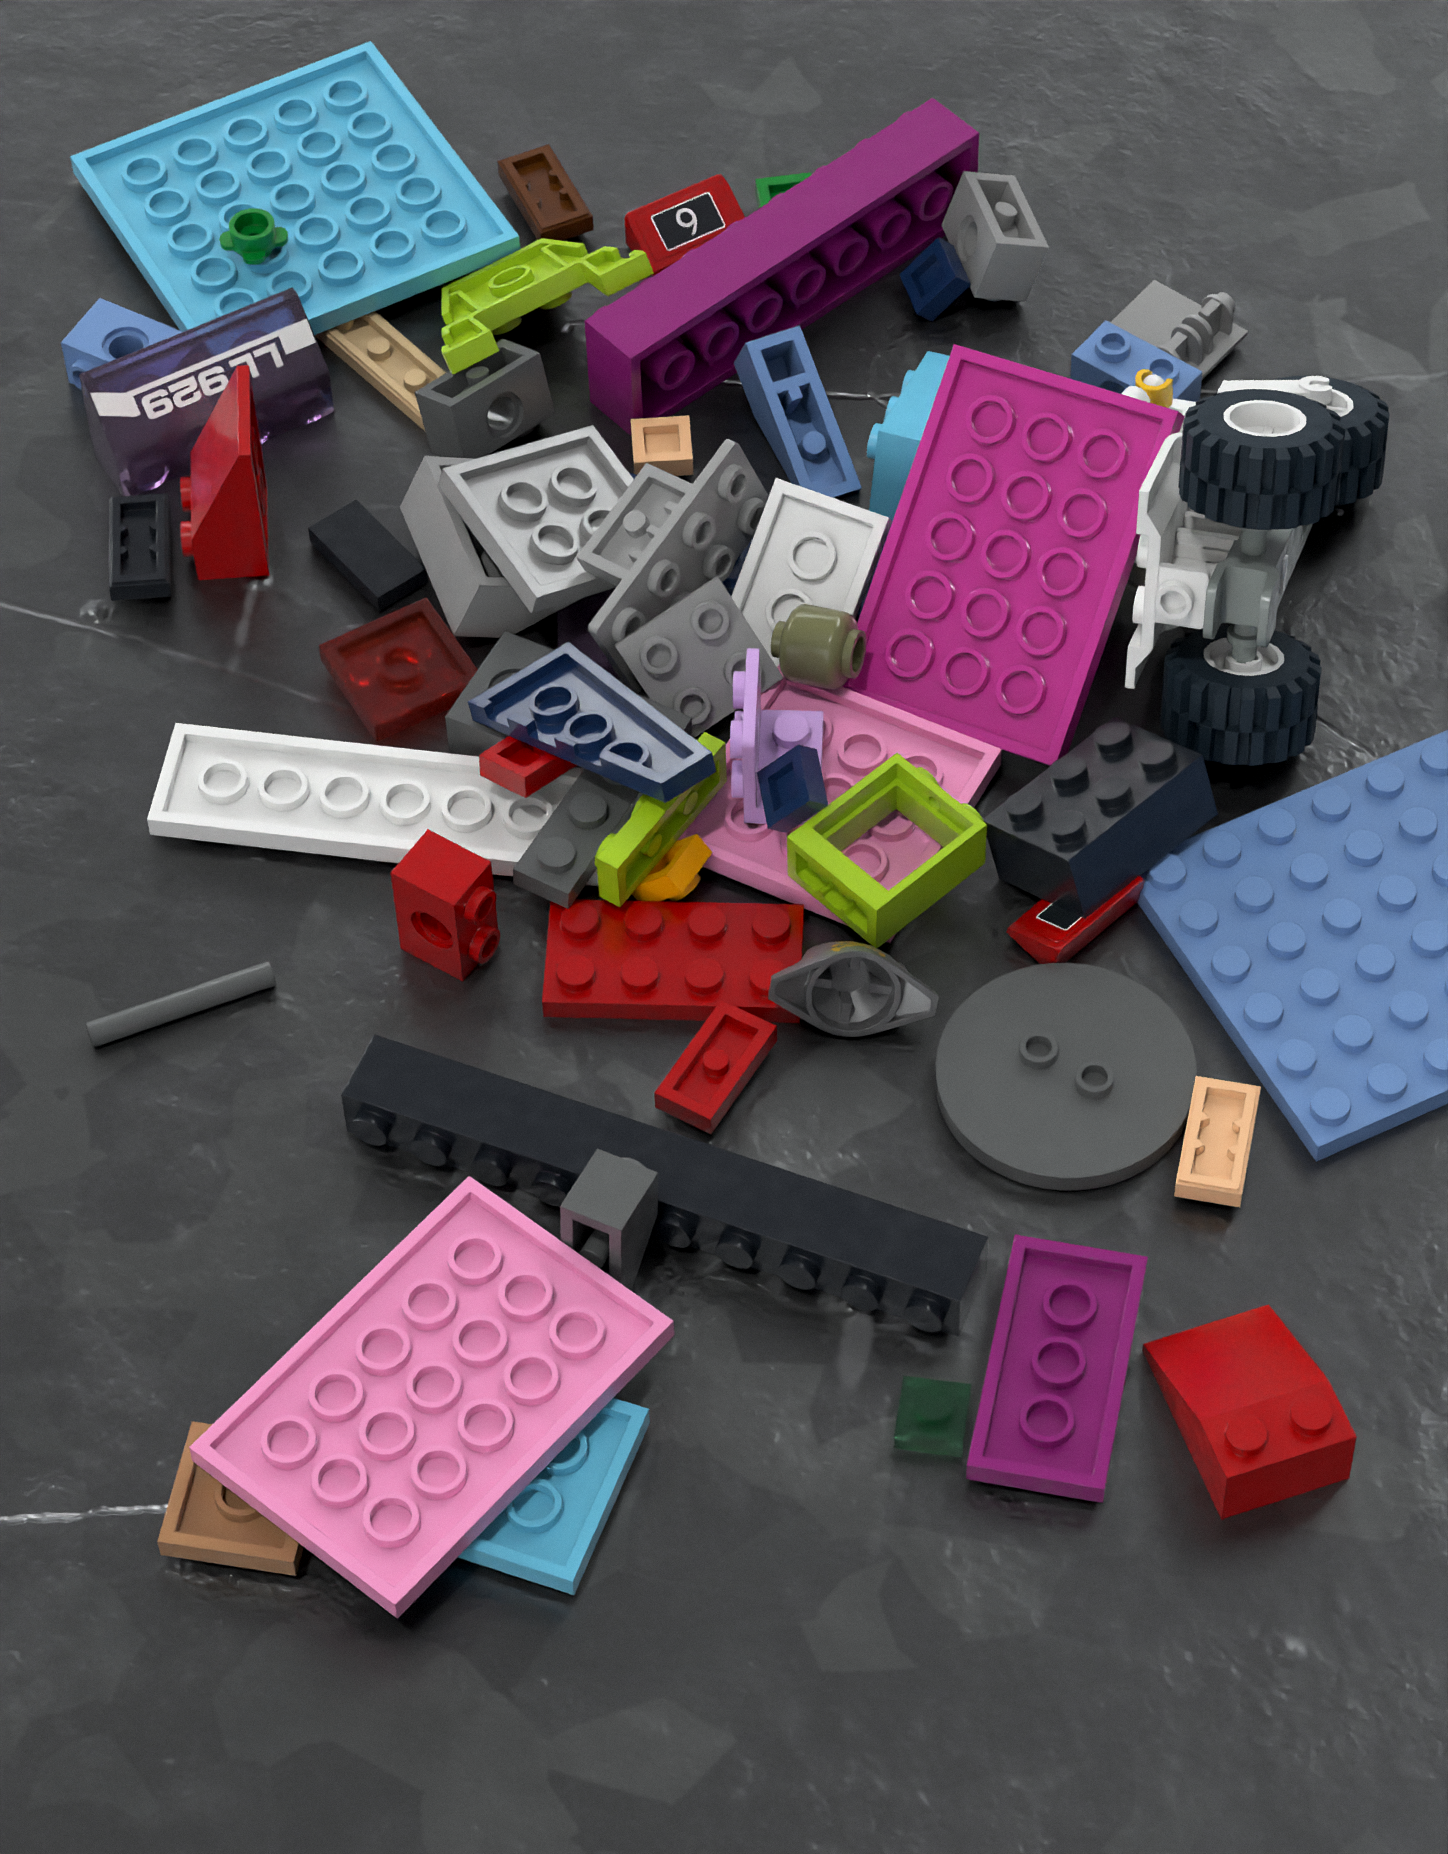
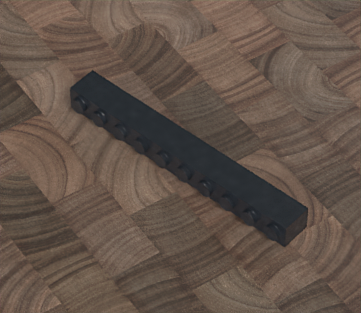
(706, 1195)

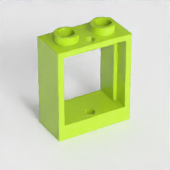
(850, 892)

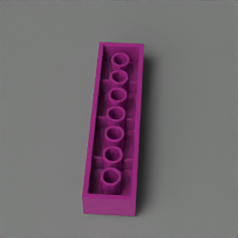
(778, 266)

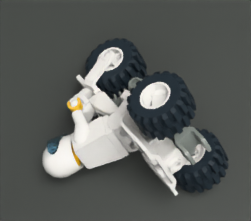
(1221, 541)

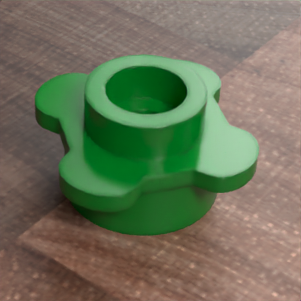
(253, 235)

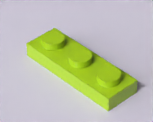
(651, 831)

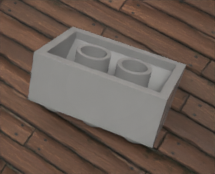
(464, 577)

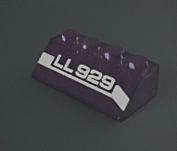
(158, 399)

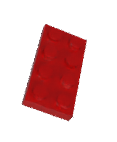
(668, 958)

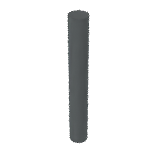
(180, 1004)

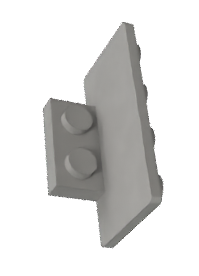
(669, 542)

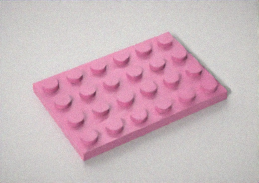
(432, 1395)

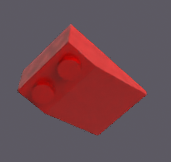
(228, 490)
(1252, 1410)

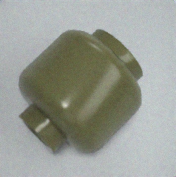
(819, 646)

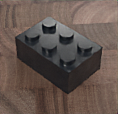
(1100, 817)

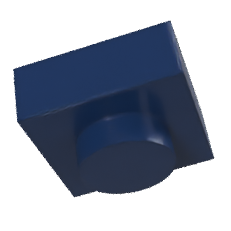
(935, 279)
(792, 788)

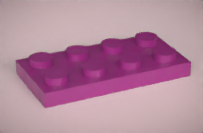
(1057, 1368)

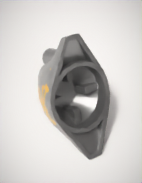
(852, 990)

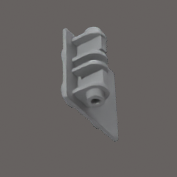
(1182, 327)
(691, 654)

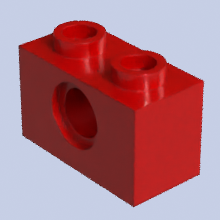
(445, 905)

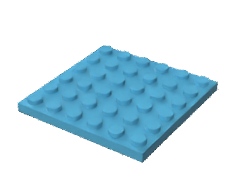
(337, 160)

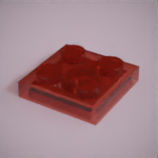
(399, 668)

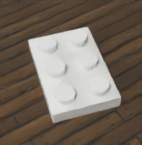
(808, 554)

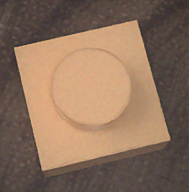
(663, 443)

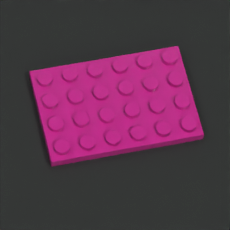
(1009, 553)

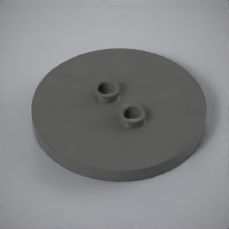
(1065, 1076)

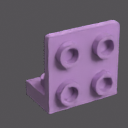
(763, 736)

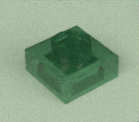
(932, 1416)

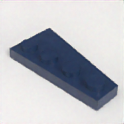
(594, 722)

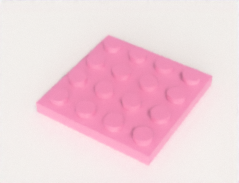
(856, 741)

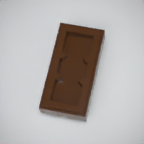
(545, 194)

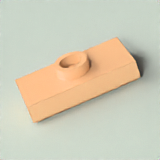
(1217, 1141)

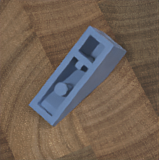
(796, 413)

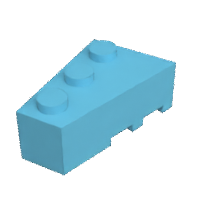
(898, 438)

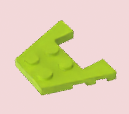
(529, 278)

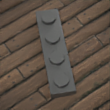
(566, 847)

